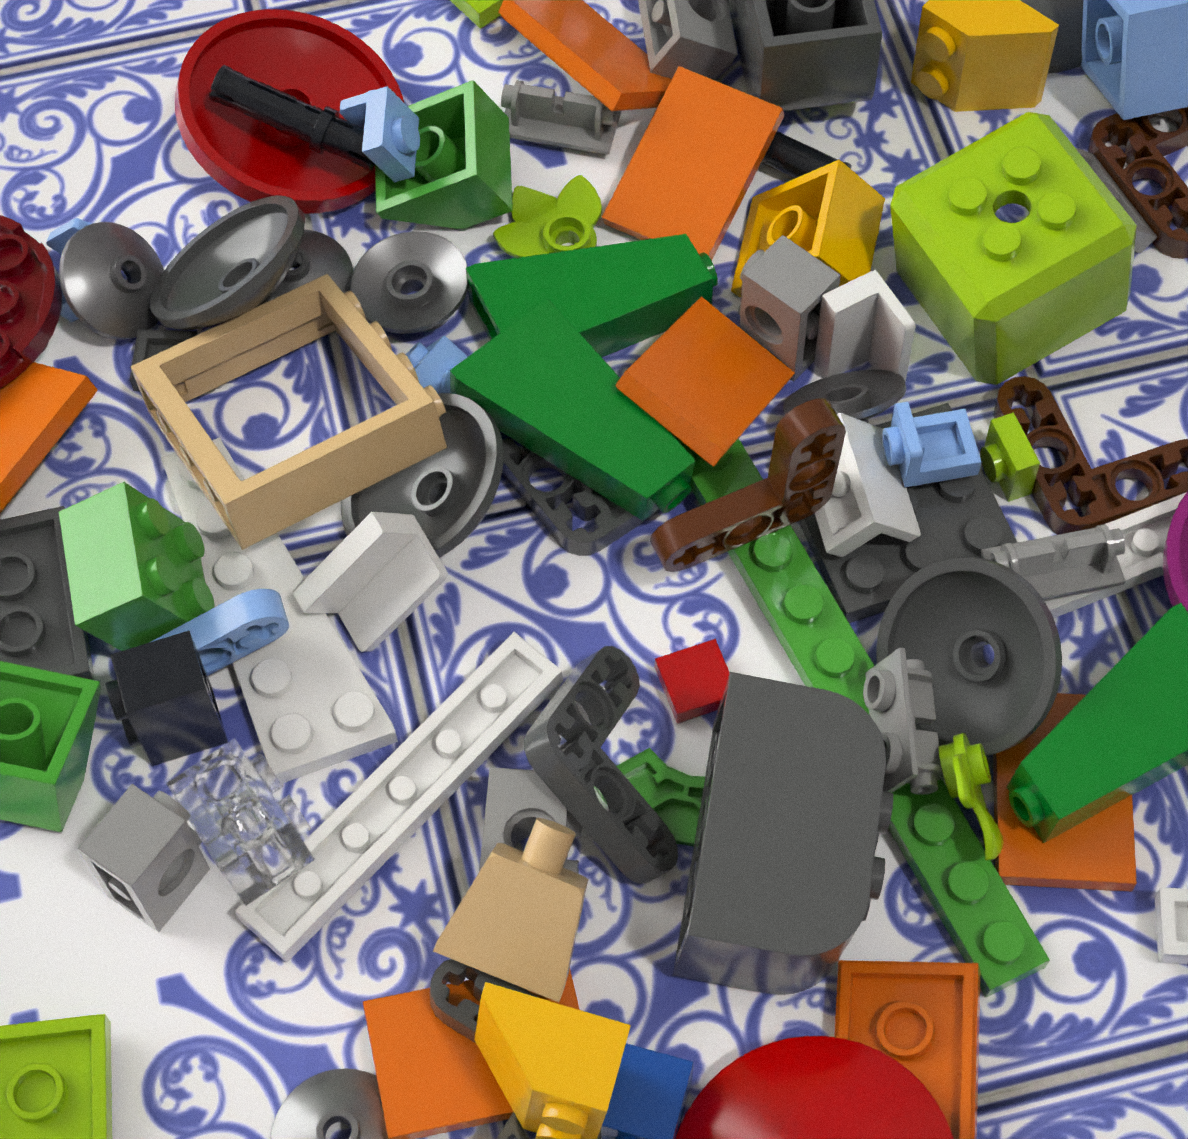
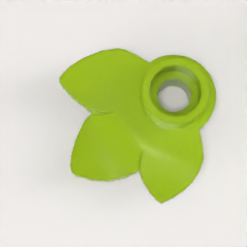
(547, 222)
(964, 772)

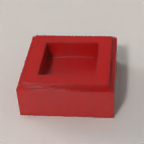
(693, 679)

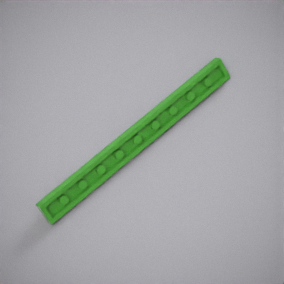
(925, 827)

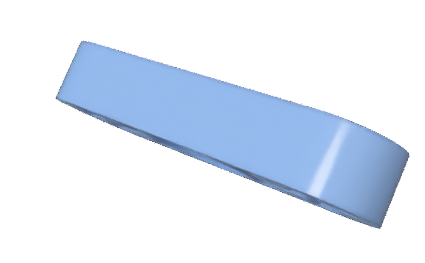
(236, 627)

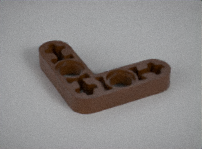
(1146, 159)
(797, 485)
(1087, 486)

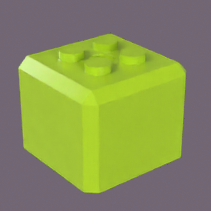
(1020, 287)

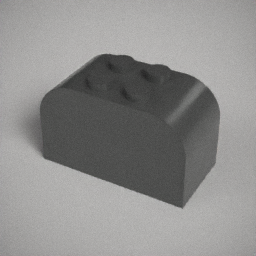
(808, 50)
(783, 837)

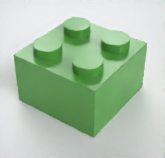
(132, 567)

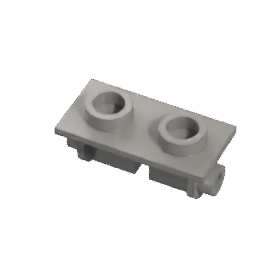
(565, 121)
(1066, 561)
(897, 698)

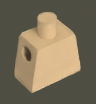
(521, 914)

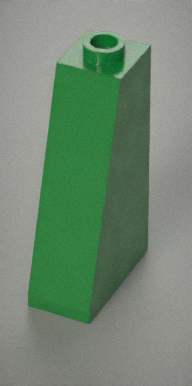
(605, 291)
(564, 405)
(1114, 739)

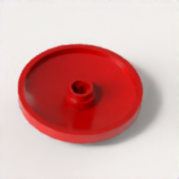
(299, 57)
(814, 1092)

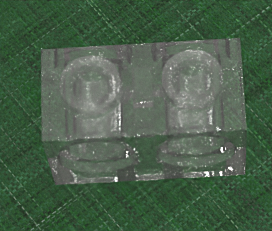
(241, 822)

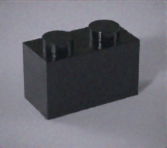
(165, 699)

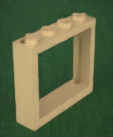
(321, 473)

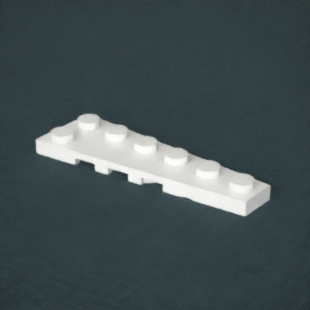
(304, 686)

